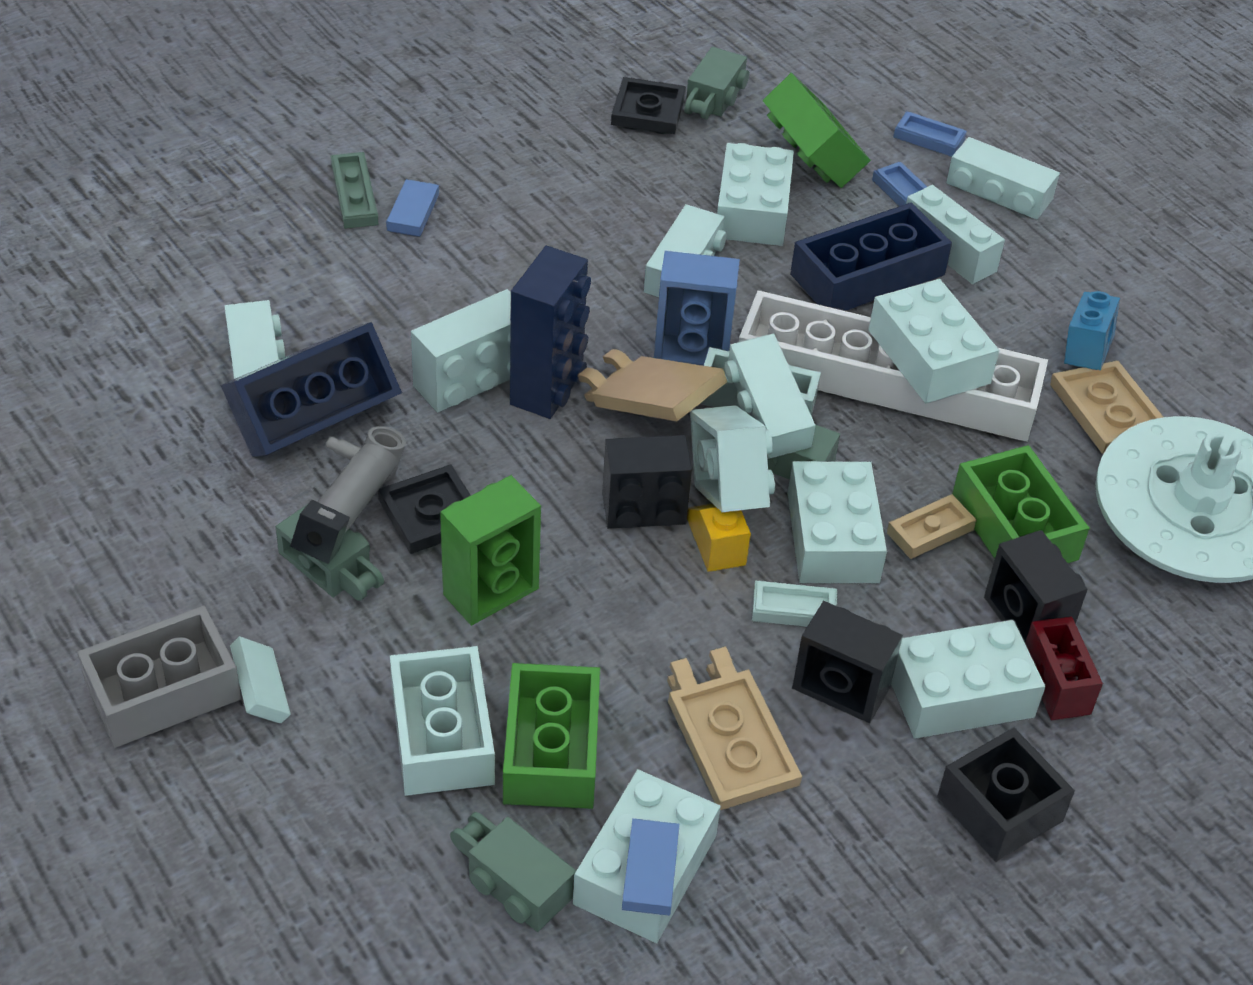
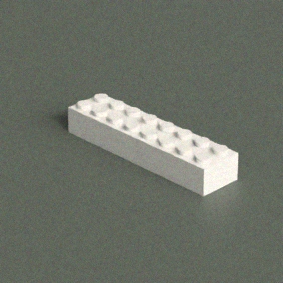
(859, 368)

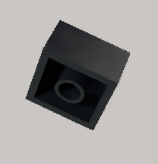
(646, 481)
(1033, 583)
(846, 661)
(1005, 794)

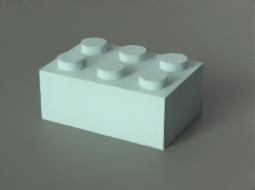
(755, 193)
(933, 340)
(463, 352)
(731, 458)
(836, 522)
(966, 679)
(442, 720)
(603, 870)

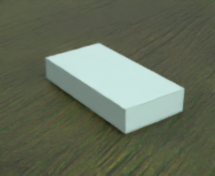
(788, 602)
(260, 680)

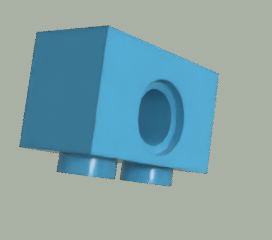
(1092, 330)

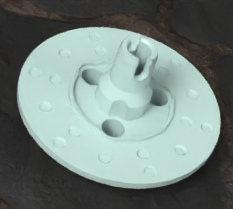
(1182, 496)

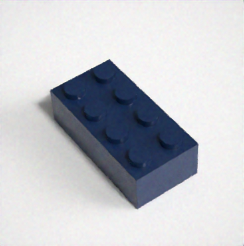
(870, 258)
(548, 331)
(311, 389)

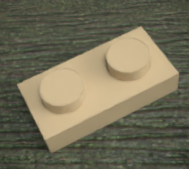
(931, 526)

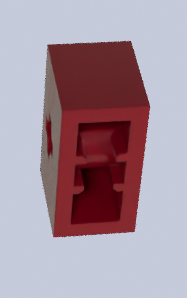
(1064, 667)

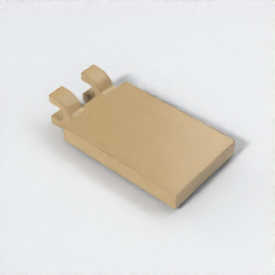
(651, 386)
(1104, 401)
(731, 732)

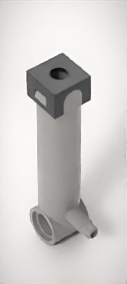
(327, 520)

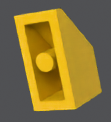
(720, 536)

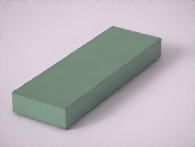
(354, 190)

